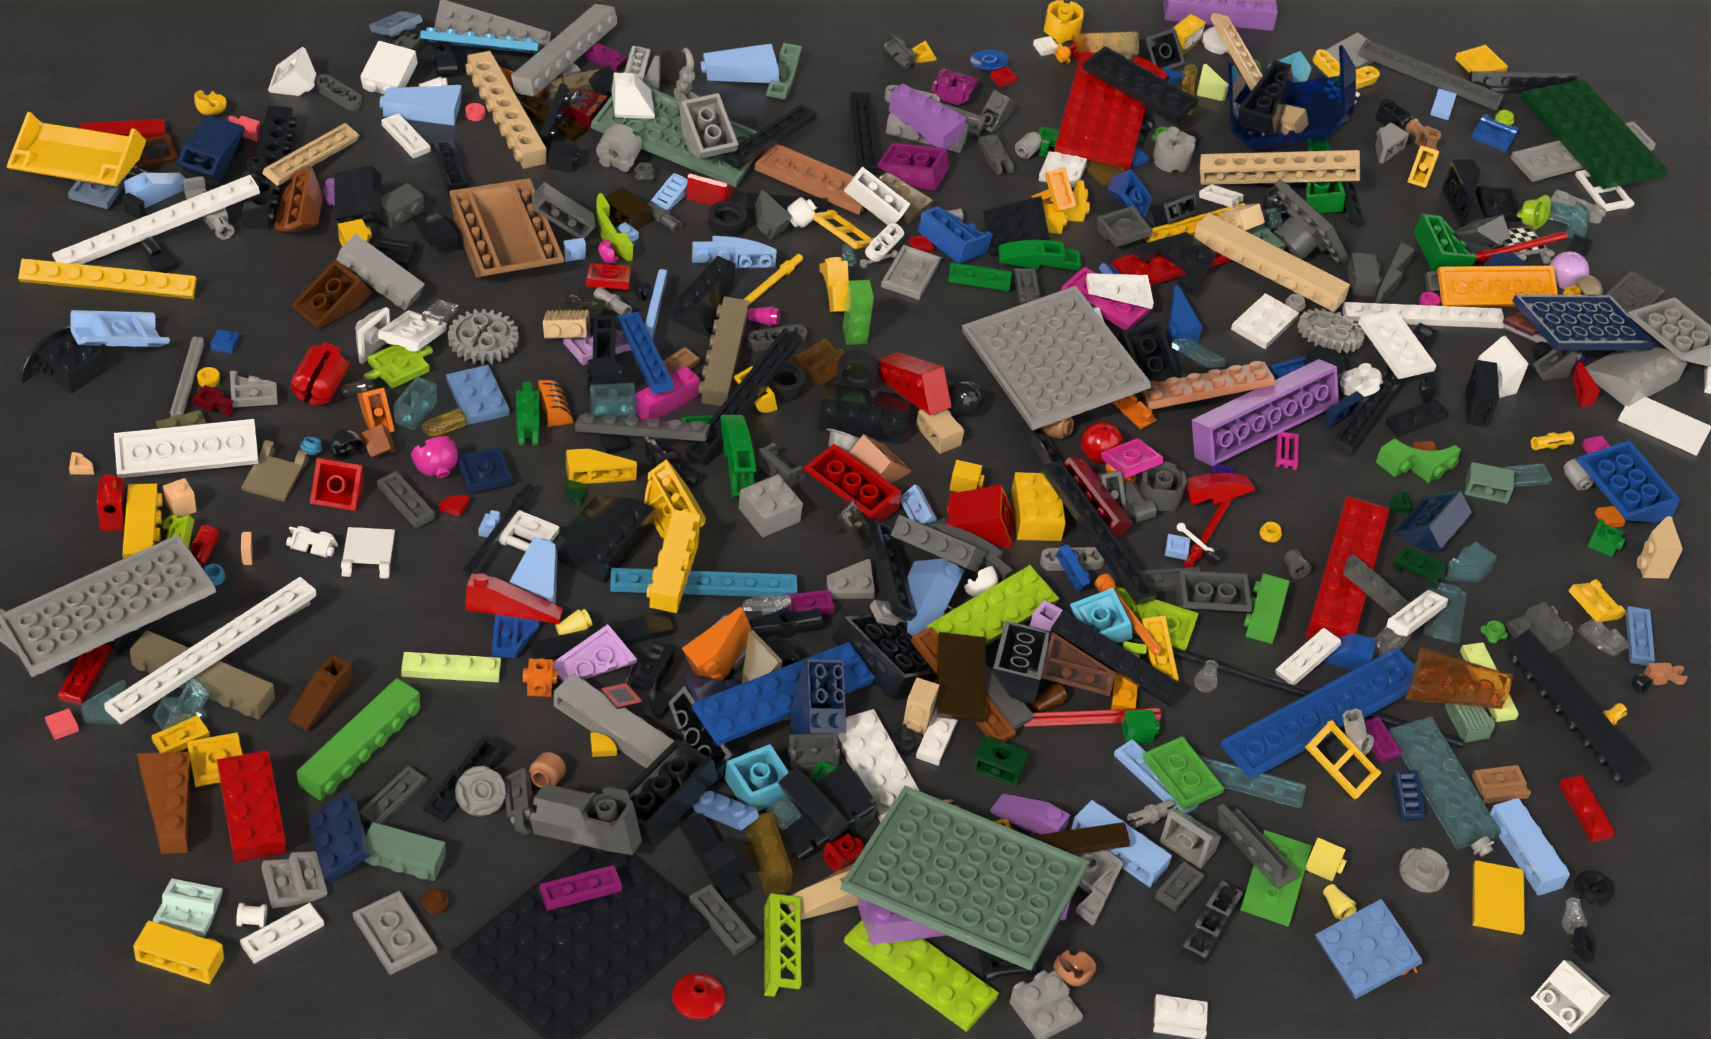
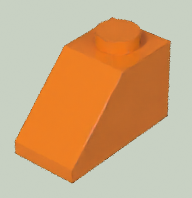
(375, 408)

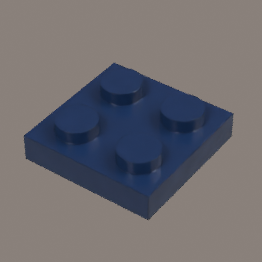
(484, 470)

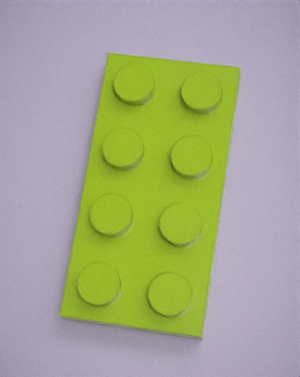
(1179, 620)

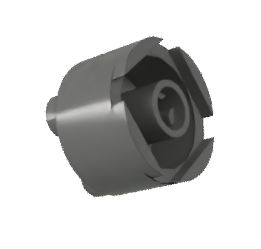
(1163, 486)

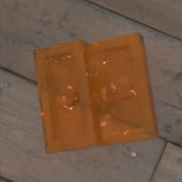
(820, 361)

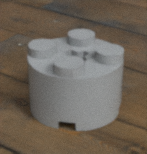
(619, 147)
(1173, 150)

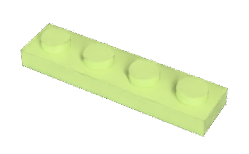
(1479, 655)
(451, 667)

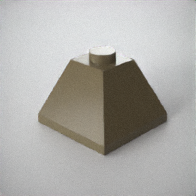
(759, 658)

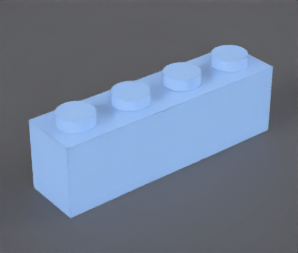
(1529, 847)
(1141, 859)

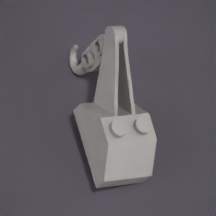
(702, 118)

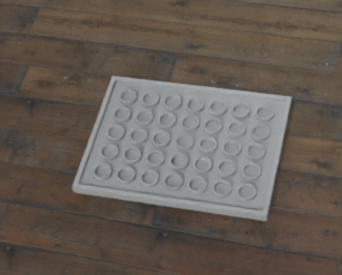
(1055, 357)

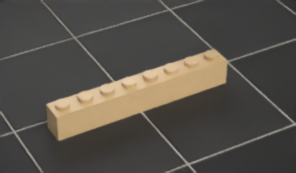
(1272, 262)

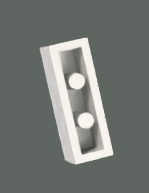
(876, 197)

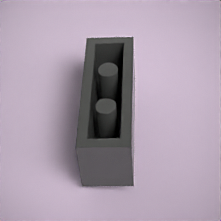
(563, 211)

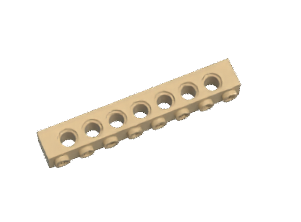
(506, 110)
(1287, 166)

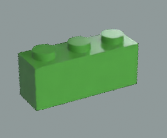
(858, 312)
(1266, 608)

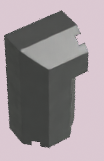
(587, 819)

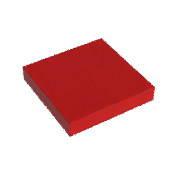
(608, 276)

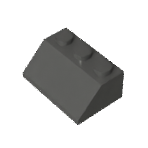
(1213, 591)

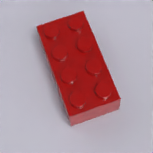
(251, 806)

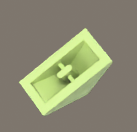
(1211, 85)

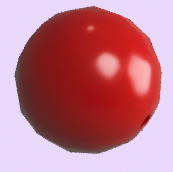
(1099, 438)

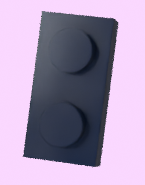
(1343, 409)

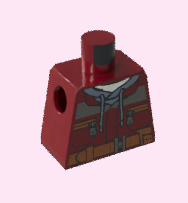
(585, 107)

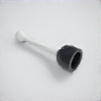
(1212, 553)

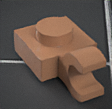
(1662, 672)

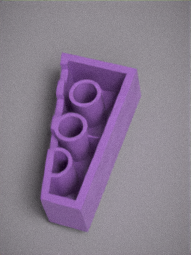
(928, 117)

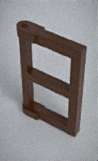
(162, 160)

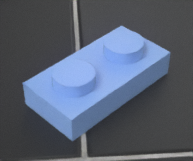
(917, 506)

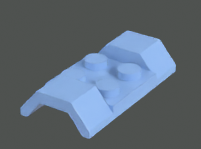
(115, 329)

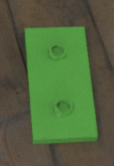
(1262, 897)

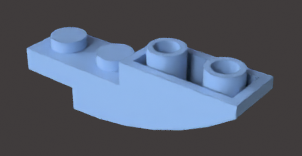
(737, 250)

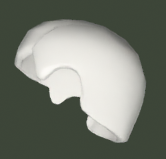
(986, 579)

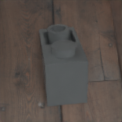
(997, 111)

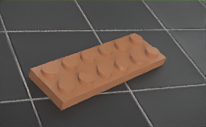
(808, 176)
(1208, 385)

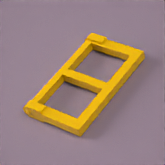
(840, 231)
(1333, 769)

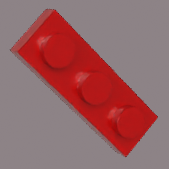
(1586, 808)

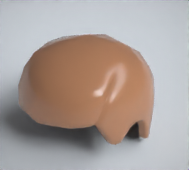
(1075, 969)

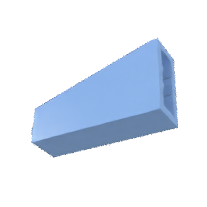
(742, 65)
(423, 103)

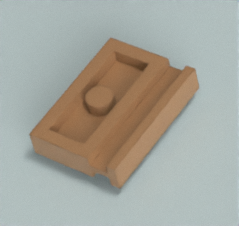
(1501, 784)

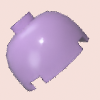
(1568, 268)

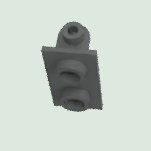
(905, 56)

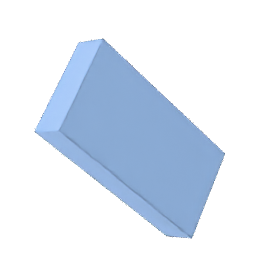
(1443, 104)

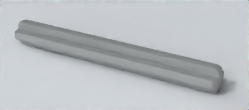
(187, 376)

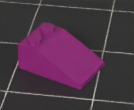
(916, 165)

